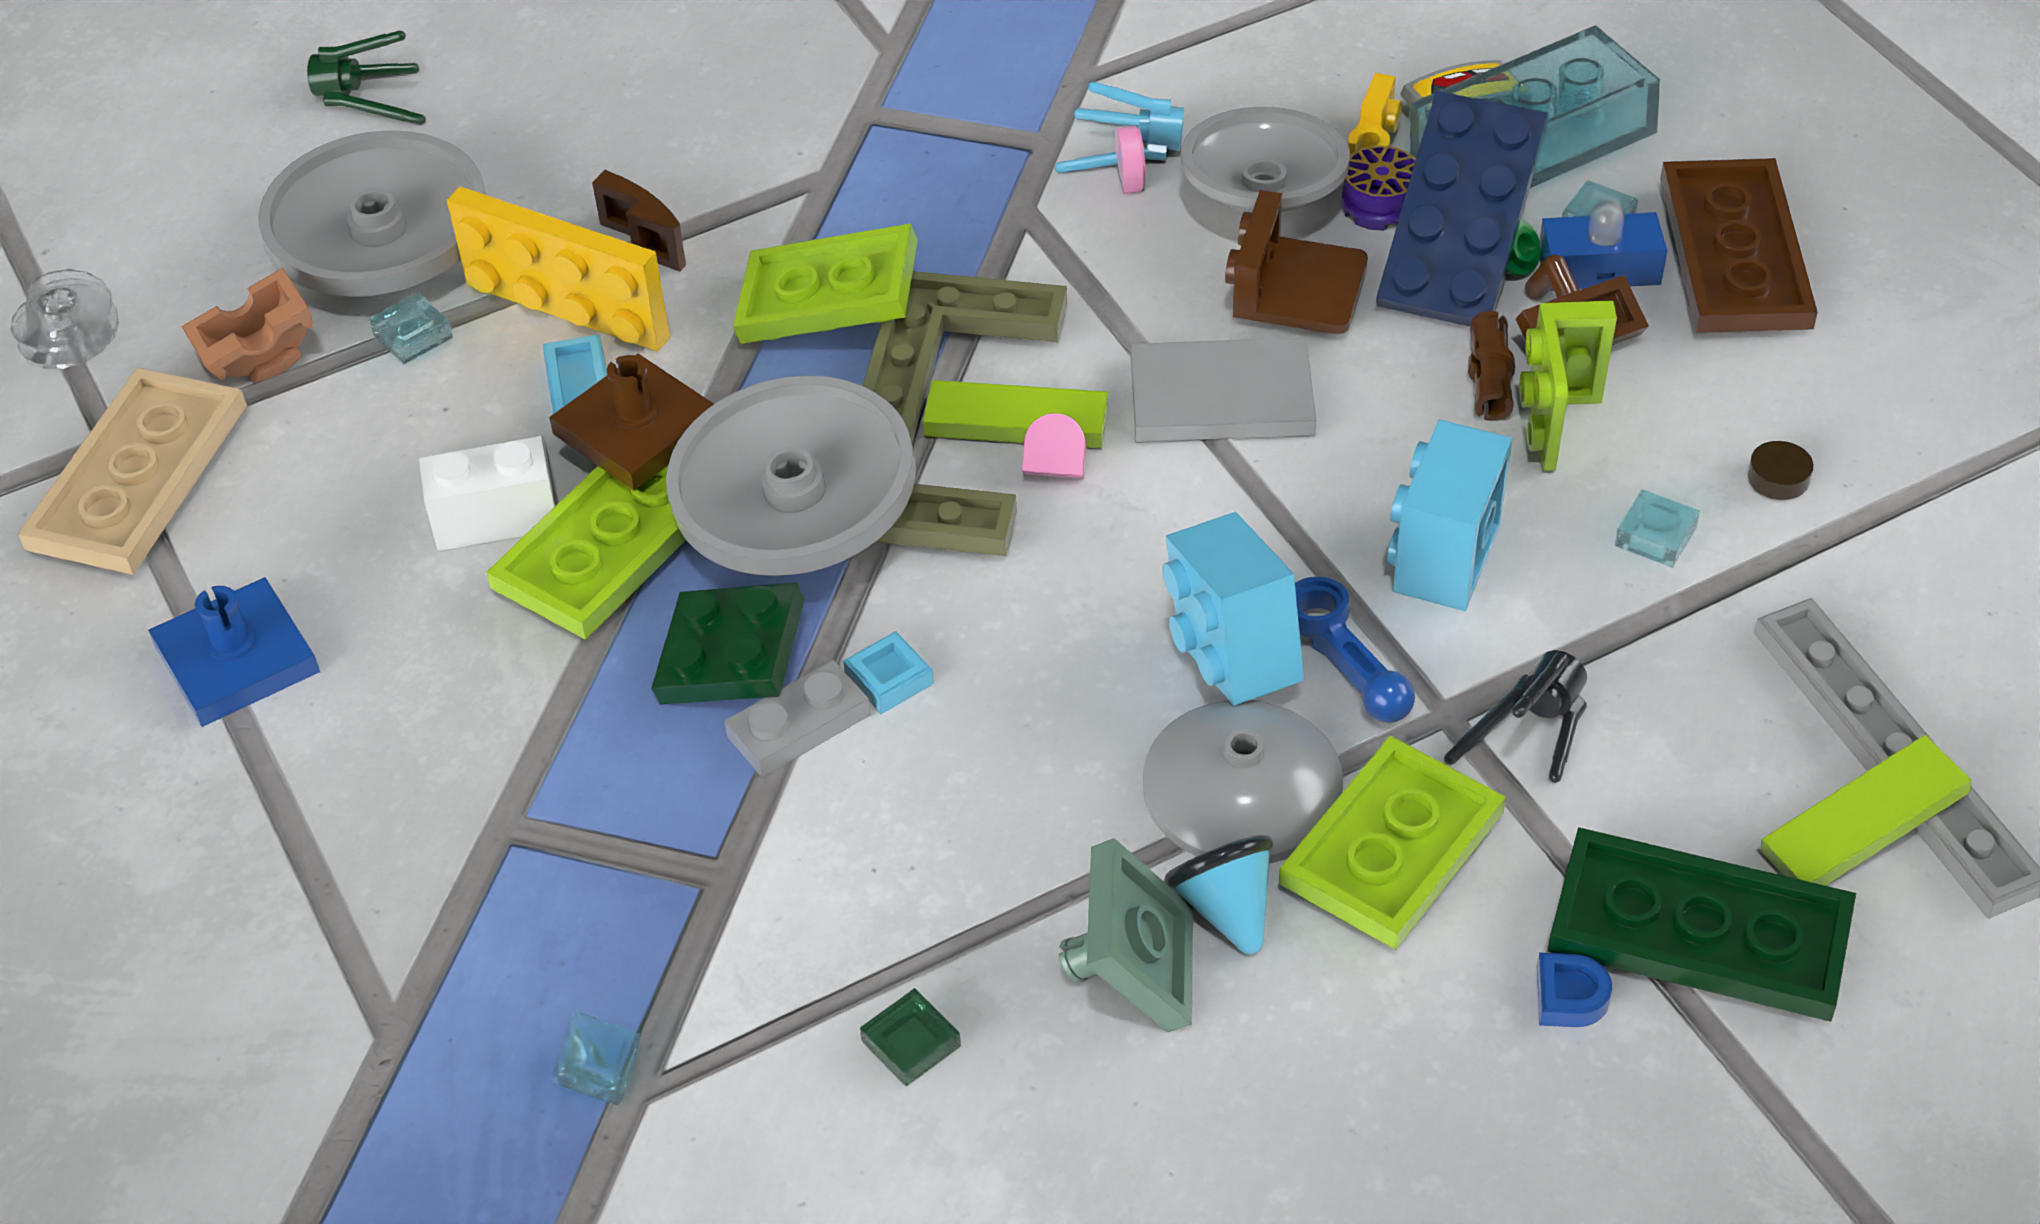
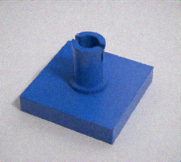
(233, 650)

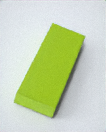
(1008, 411)
(1867, 814)

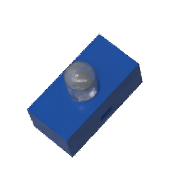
(1607, 245)

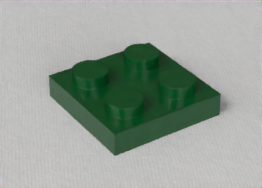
(728, 644)

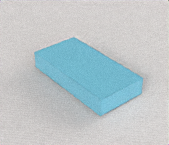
(573, 367)

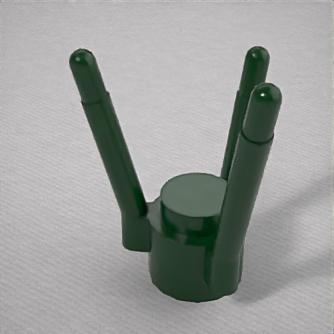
(335, 75)

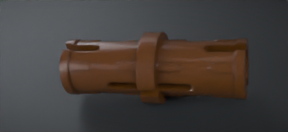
(1491, 366)

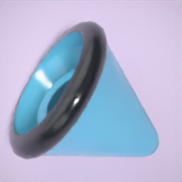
(1229, 889)

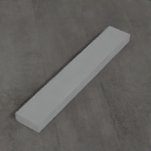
(1874, 727)

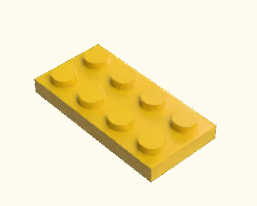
(560, 268)

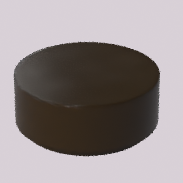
(1780, 470)

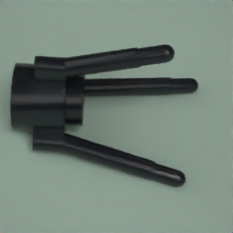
(1547, 692)

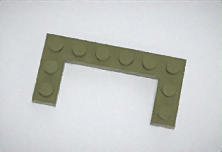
(901, 375)

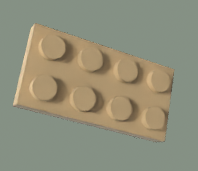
(133, 471)

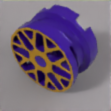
(1376, 185)

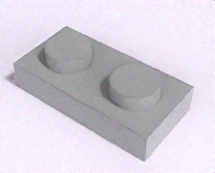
(799, 719)

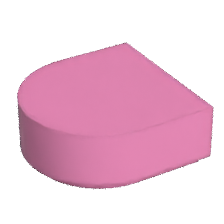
(1130, 158)
(1054, 448)

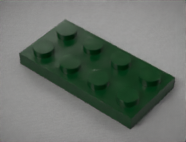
(1704, 923)

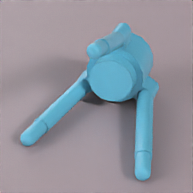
(1158, 125)

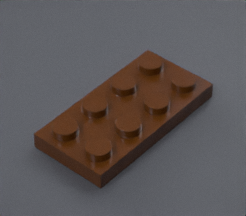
(1737, 246)

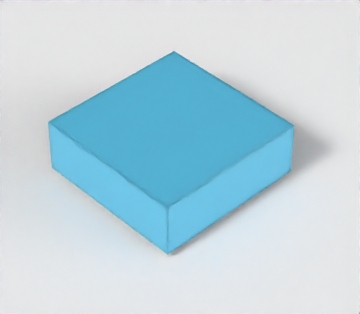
(889, 672)

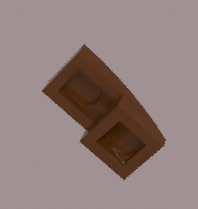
(640, 215)

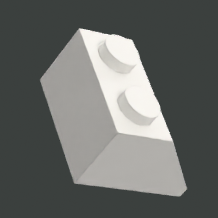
(486, 492)

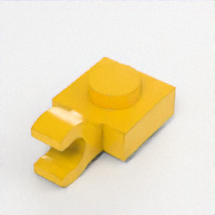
(1378, 114)

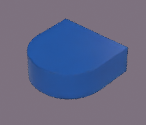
(1571, 990)

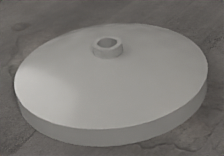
(367, 213)
(791, 475)

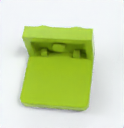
(1568, 366)

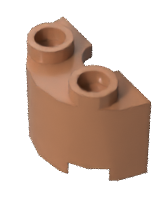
(257, 337)

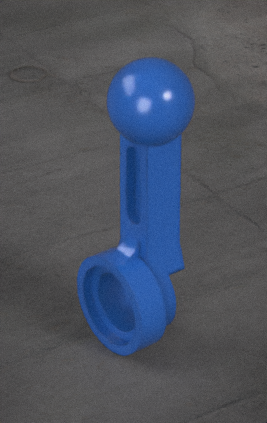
(1385, 693)

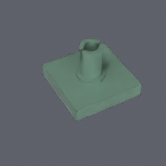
(1135, 937)

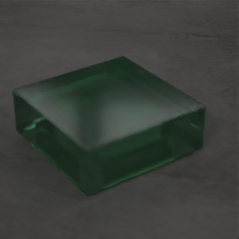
(910, 1037)

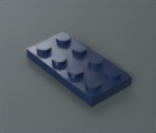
(1462, 208)

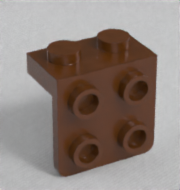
(1291, 278)

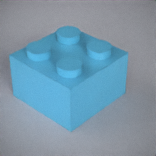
(1449, 514)
(1234, 608)

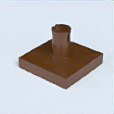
(630, 419)

